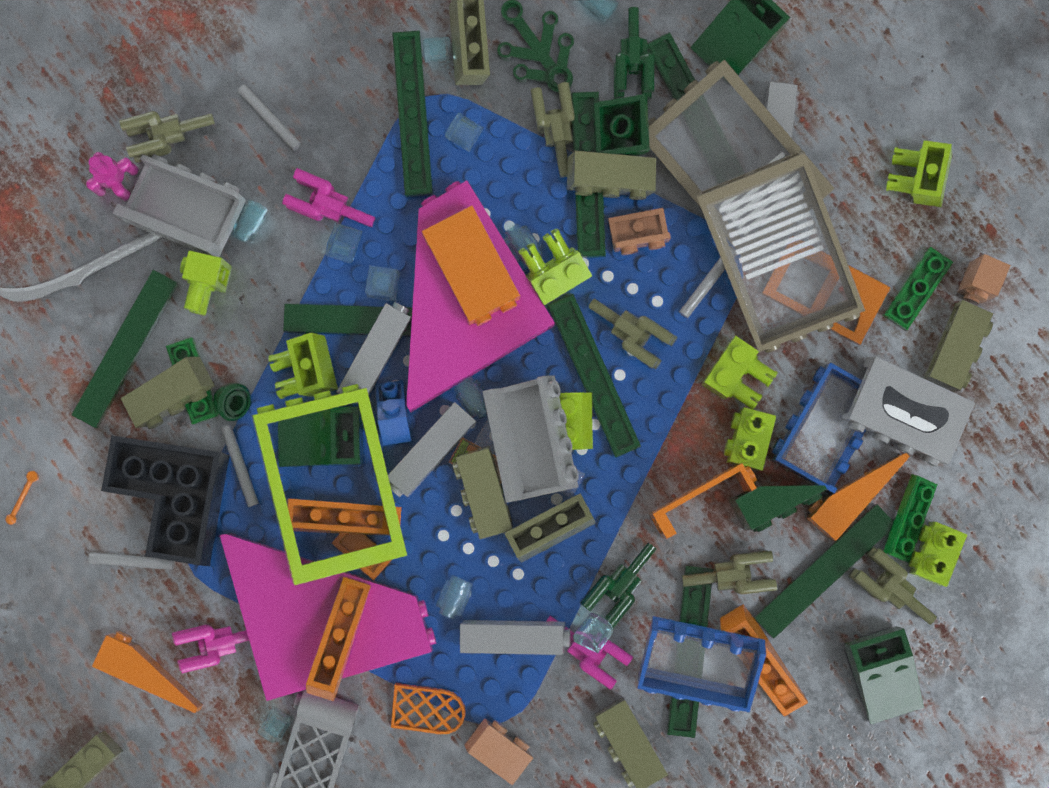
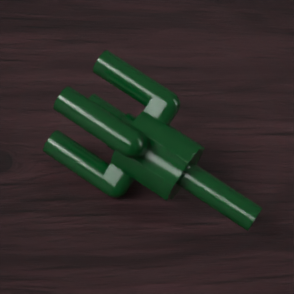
(633, 59)
(619, 587)

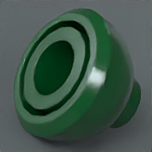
(232, 401)

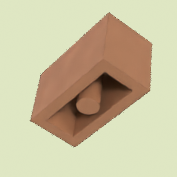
(983, 279)
(499, 751)

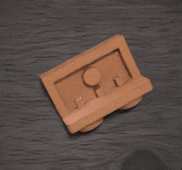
(639, 231)

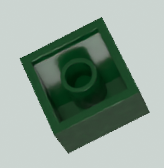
(622, 126)

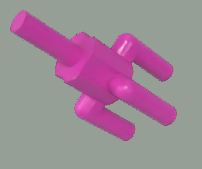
(110, 175)
(323, 201)
(211, 643)
(591, 660)

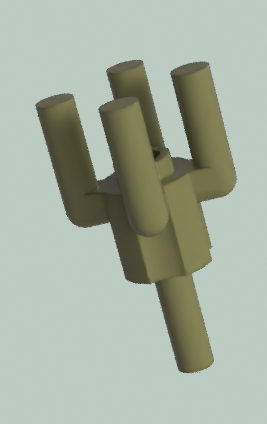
(555, 123)
(160, 131)
(634, 332)
(735, 574)
(891, 585)

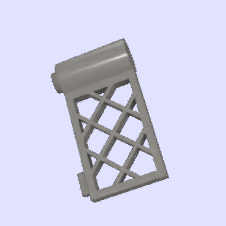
(322, 714)

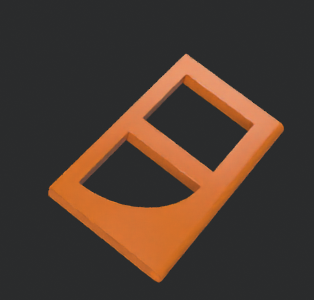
(872, 295)

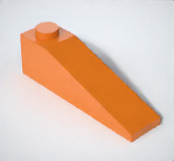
(839, 510)
(338, 517)
(337, 639)
(132, 664)
(774, 676)

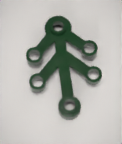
(538, 51)

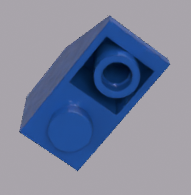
(393, 412)

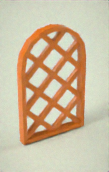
(414, 727)

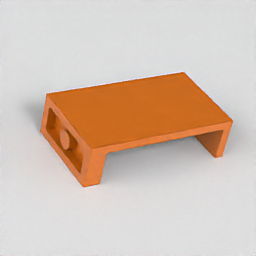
(472, 266)
(743, 474)

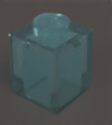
(382, 283)

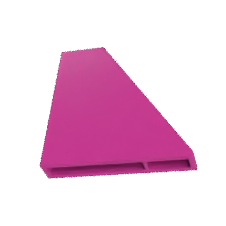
(442, 341)
(290, 619)

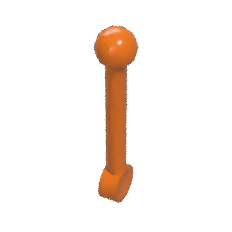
(32, 476)

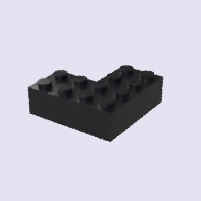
(185, 490)

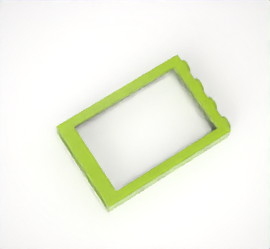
(347, 561)

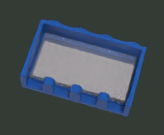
(818, 438)
(701, 664)

